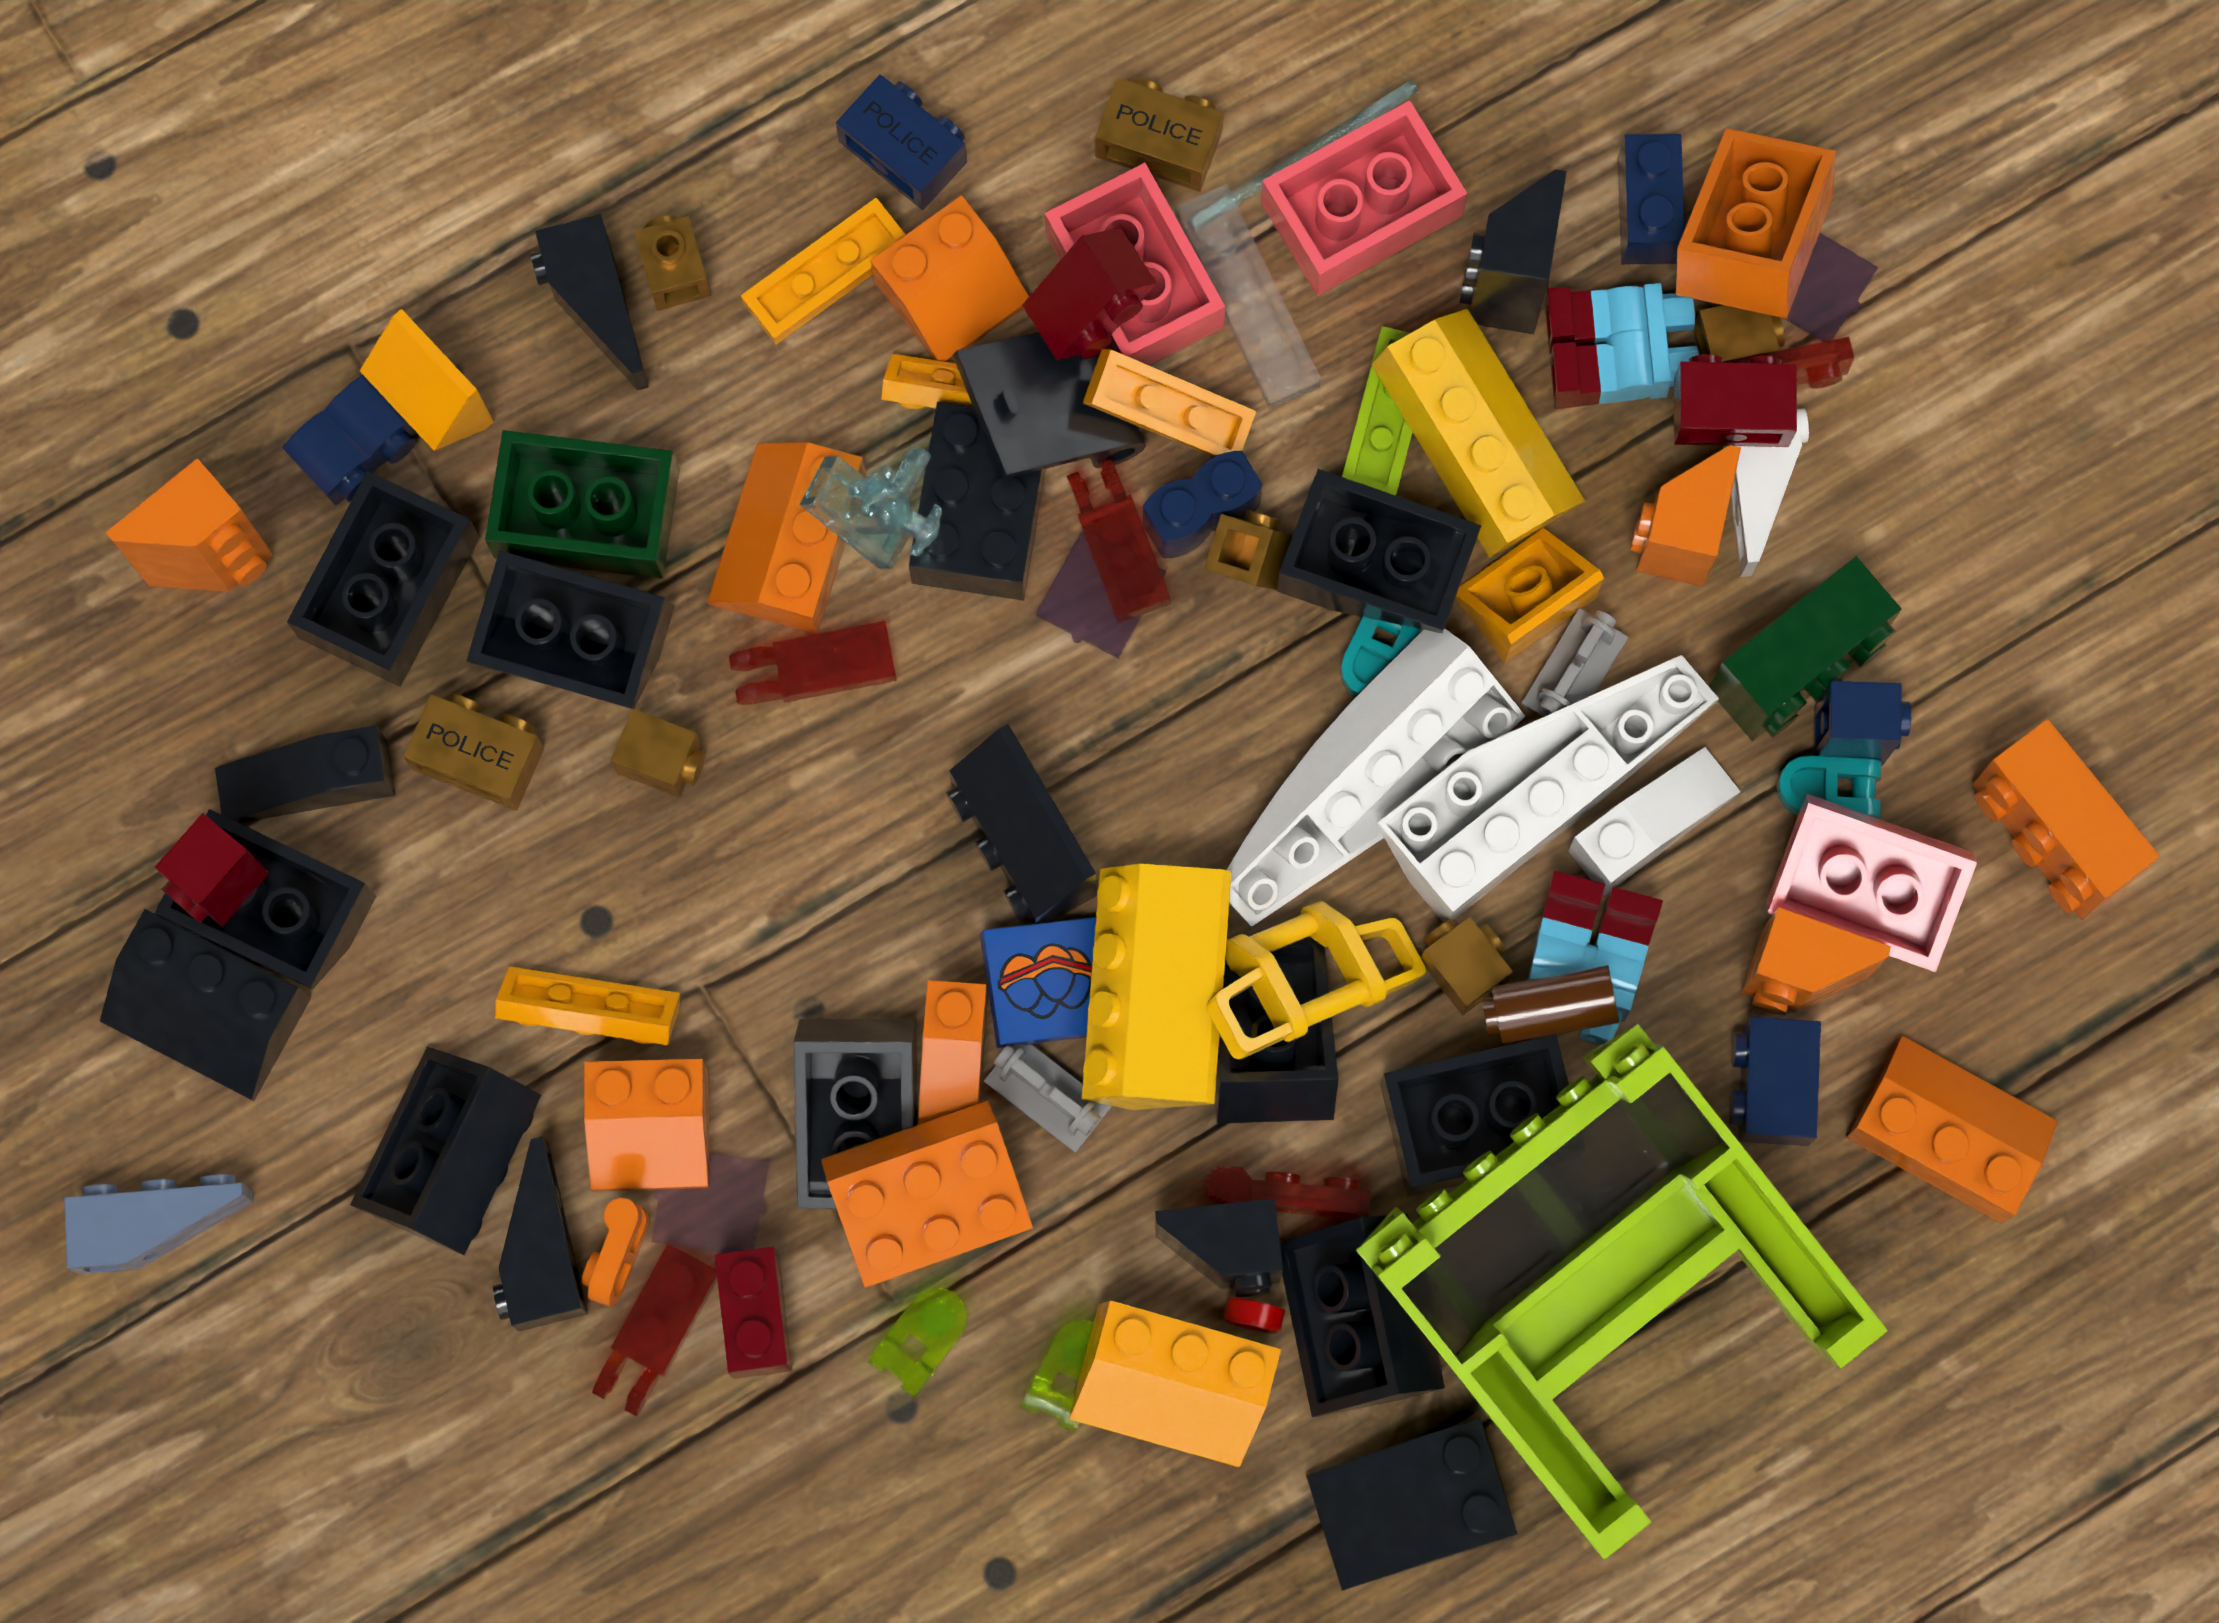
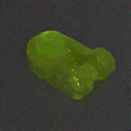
(937, 1322)
(1064, 1357)

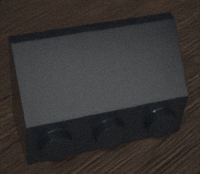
(1514, 258)
(570, 630)
(1021, 830)
(297, 916)
(201, 1005)
(446, 1149)
(1348, 1327)

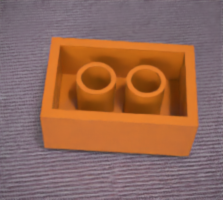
(1755, 223)
(2063, 820)
(926, 1194)

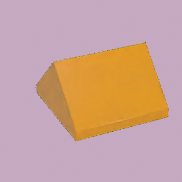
(424, 385)
(1529, 593)

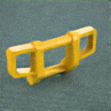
(1258, 968)

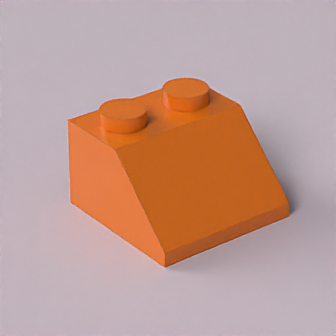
(949, 280)
(1685, 524)
(1806, 962)
(647, 1124)

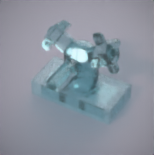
(871, 510)

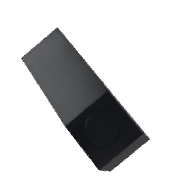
(587, 286)
(307, 776)
(538, 1255)

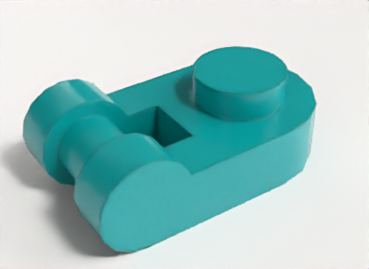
(1368, 657)
(1819, 778)

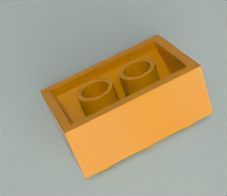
(1173, 1383)

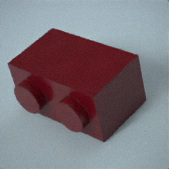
(1089, 294)
(1735, 402)
(209, 872)
(753, 1312)

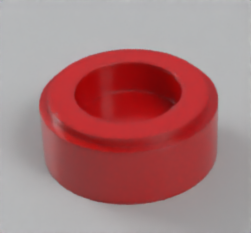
(1253, 1315)

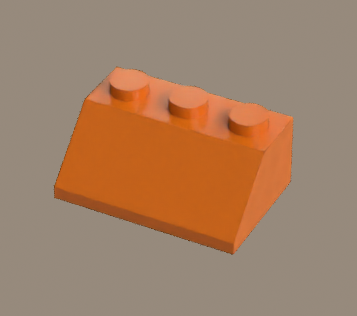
(191, 536)
(777, 553)
(1954, 1130)

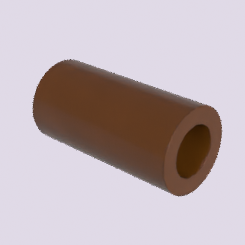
(1551, 1005)

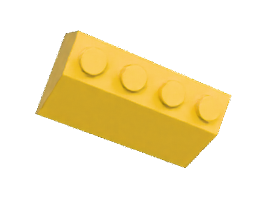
(1477, 430)
(1150, 987)

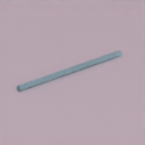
(1255, 185)

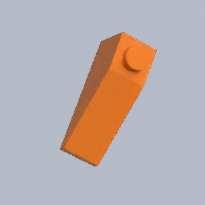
(952, 1048)

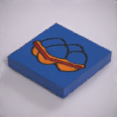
(1039, 980)

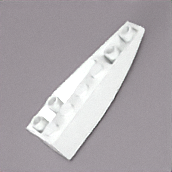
(1369, 761)
(1534, 783)

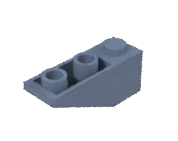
(133, 1229)

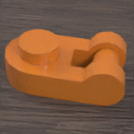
(611, 1268)

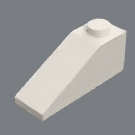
(1758, 492)
(1652, 819)

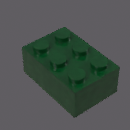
(583, 503)
(1806, 650)

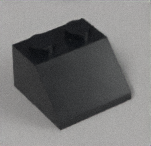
(1227, 1243)

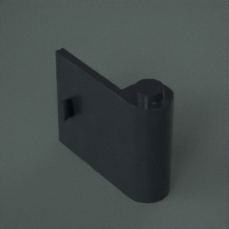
(1036, 407)

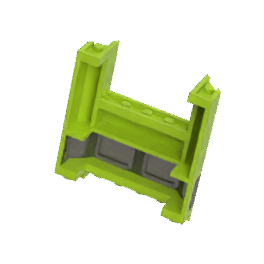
(1586, 1241)

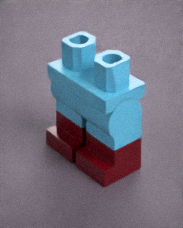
(1614, 343)
(1620, 940)

